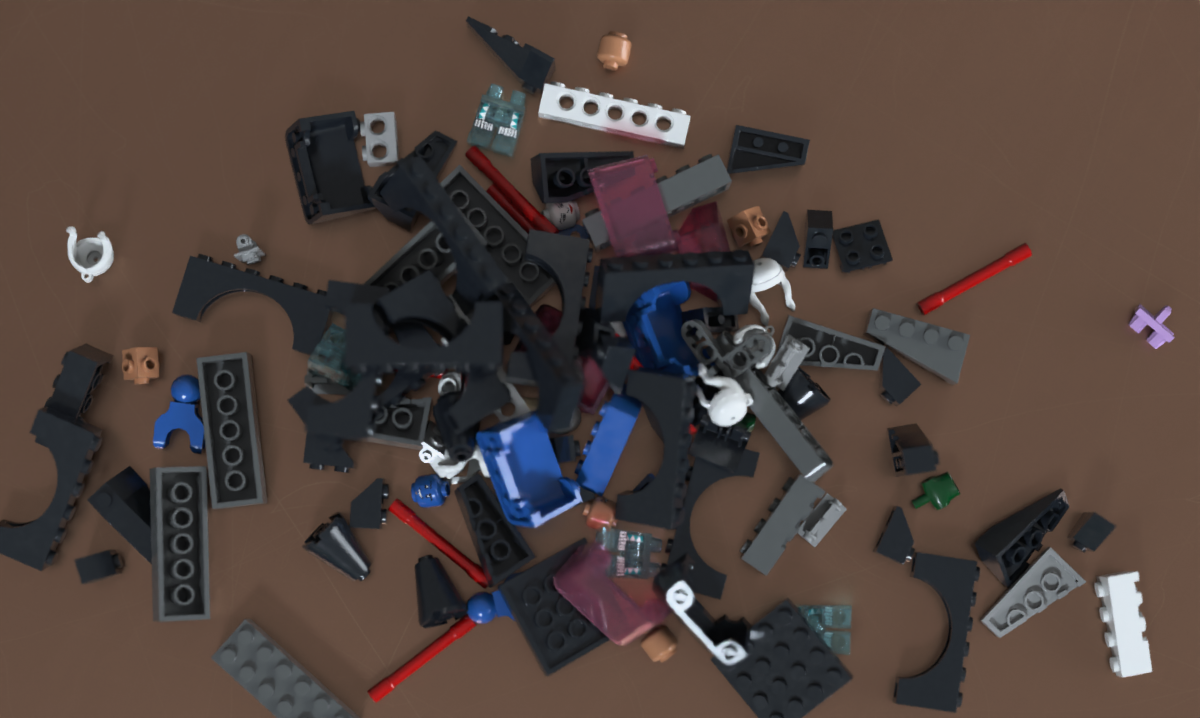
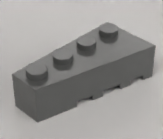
(925, 344)
(831, 346)
(404, 424)
(781, 523)

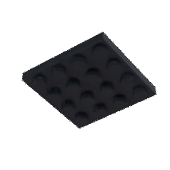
(546, 618)
(786, 666)

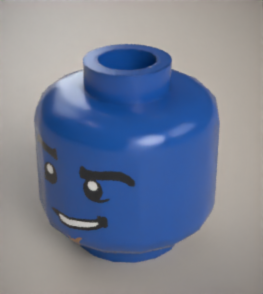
(430, 490)

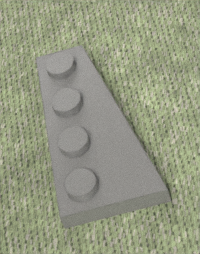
(1039, 586)

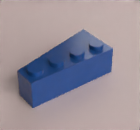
(608, 443)

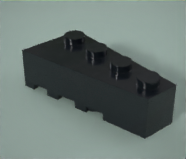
(78, 378)
(494, 537)

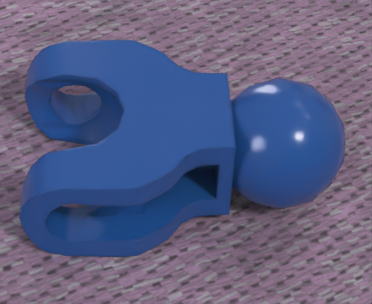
(182, 414)
(485, 606)

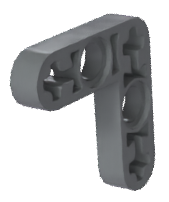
(726, 361)

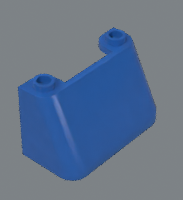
(655, 330)
(526, 471)

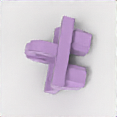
(1161, 332)

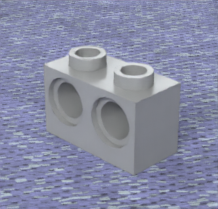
(386, 139)

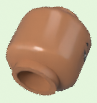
(614, 50)
(600, 513)
(659, 643)

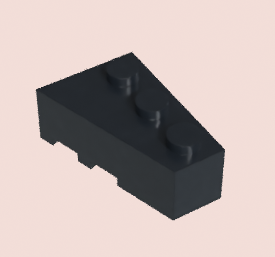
(911, 450)

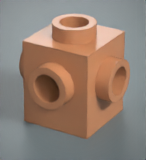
(749, 227)
(140, 364)

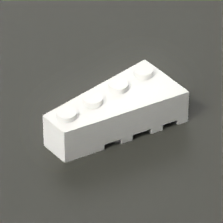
(1123, 623)

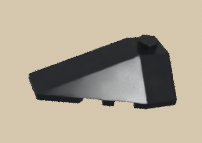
(566, 175)
(126, 507)
(1012, 541)

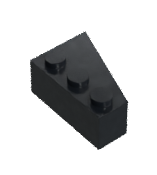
(763, 150)

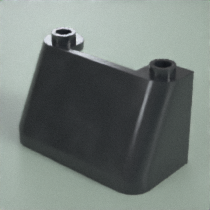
(327, 166)
(721, 637)

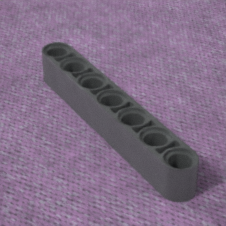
(777, 416)

